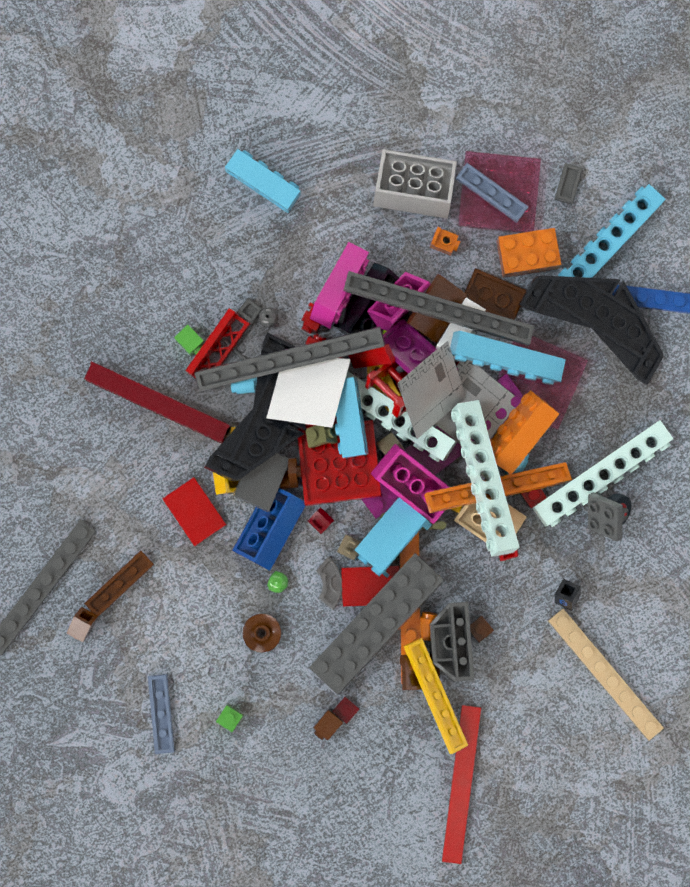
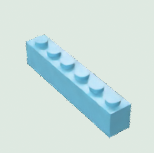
(507, 357)

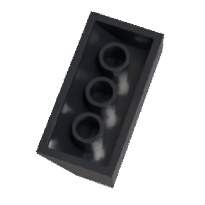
(355, 316)

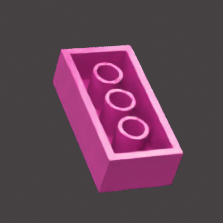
(332, 298)
(408, 480)

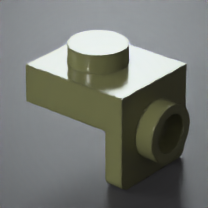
(321, 435)

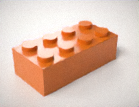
(522, 431)

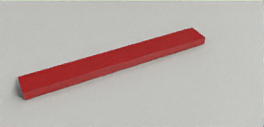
(461, 787)

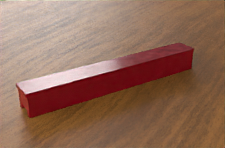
(157, 402)

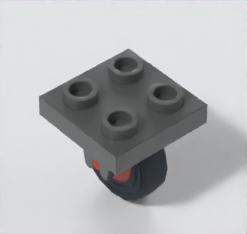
(608, 514)

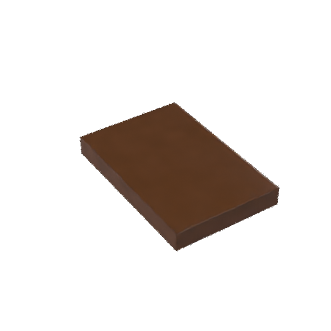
(494, 294)
(433, 327)

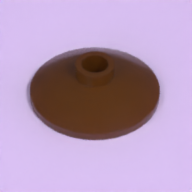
(251, 635)

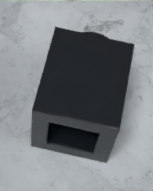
(567, 594)

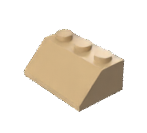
(471, 520)

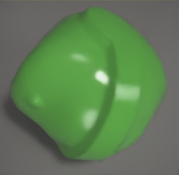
(277, 582)

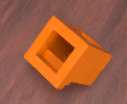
(438, 244)

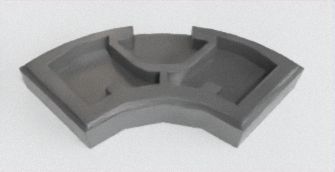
(331, 582)

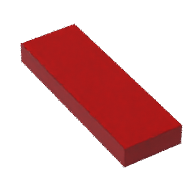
(373, 357)

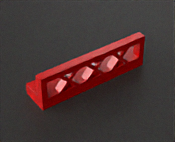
(214, 340)

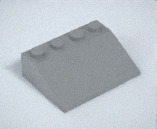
(415, 184)

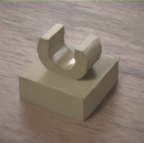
(348, 547)

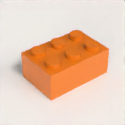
(528, 252)

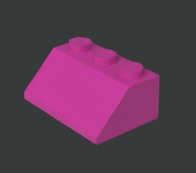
(387, 315)

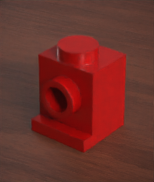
(309, 325)

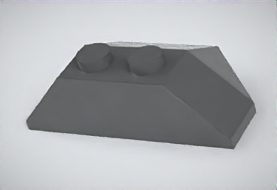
(452, 642)

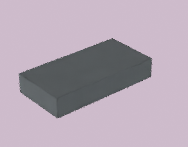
(568, 183)

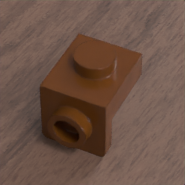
(291, 477)

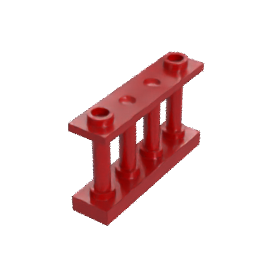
(375, 377)

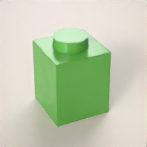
(189, 340)
(229, 718)

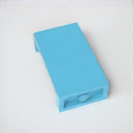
(390, 536)

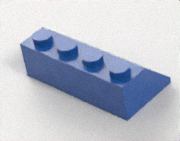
(269, 531)

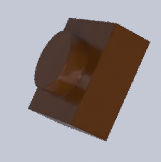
(480, 629)

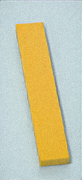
(435, 696)

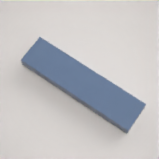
(491, 192)
(161, 714)

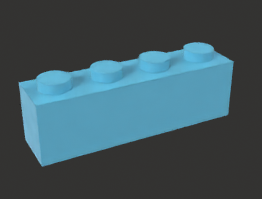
(262, 180)
(351, 421)

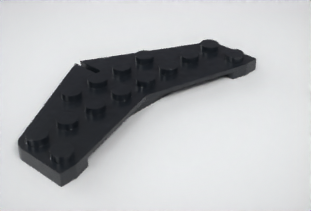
(611, 317)
(256, 436)

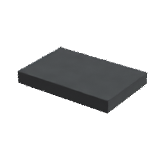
(262, 483)

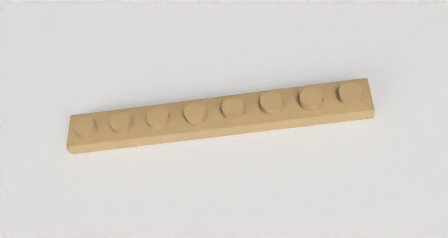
(605, 674)

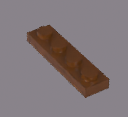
(119, 583)

